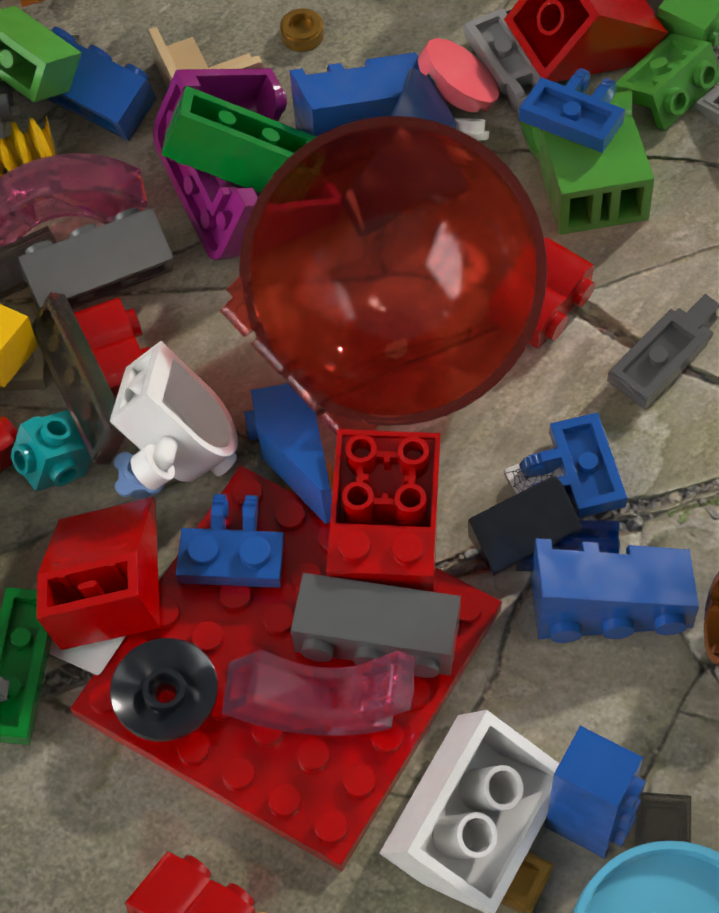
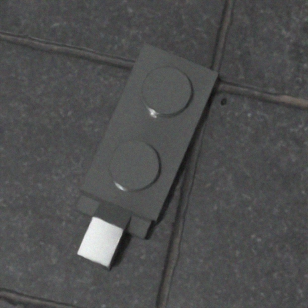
(664, 352)

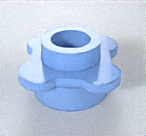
(128, 484)

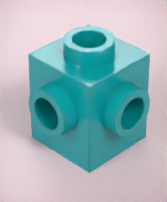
(50, 451)

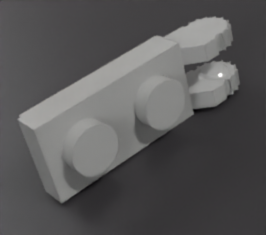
(502, 55)

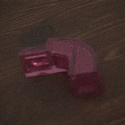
(66, 187)
(319, 699)

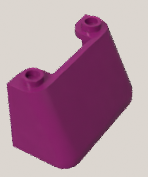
(214, 206)

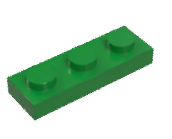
(22, 662)

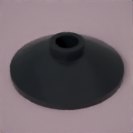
(160, 667)

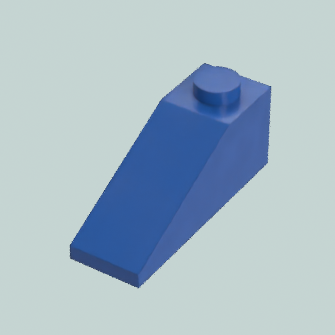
(291, 444)

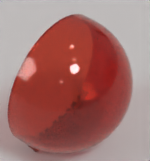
(391, 272)

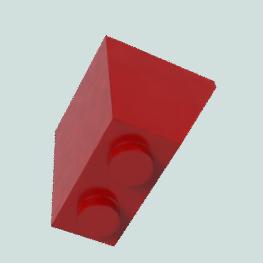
(584, 34)

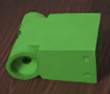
(595, 187)

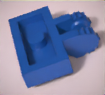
(572, 113)
(585, 462)
(231, 556)

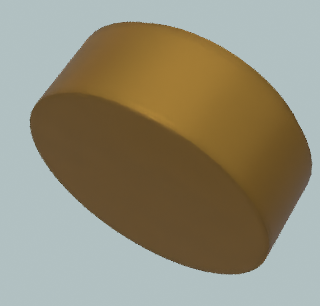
(302, 30)

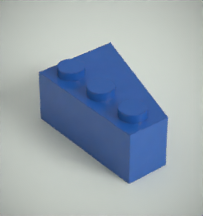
(349, 95)
(611, 591)

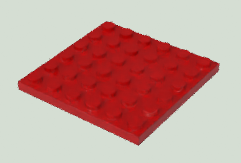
(296, 784)

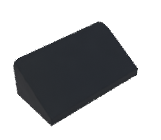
(509, 529)

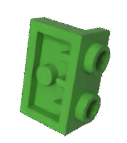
(672, 77)

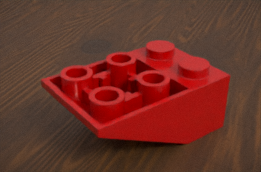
(385, 508)
(101, 575)

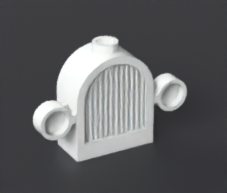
(172, 421)

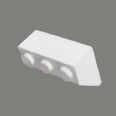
(474, 812)

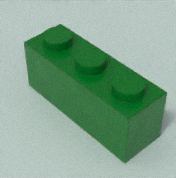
(229, 140)

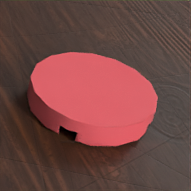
(458, 75)

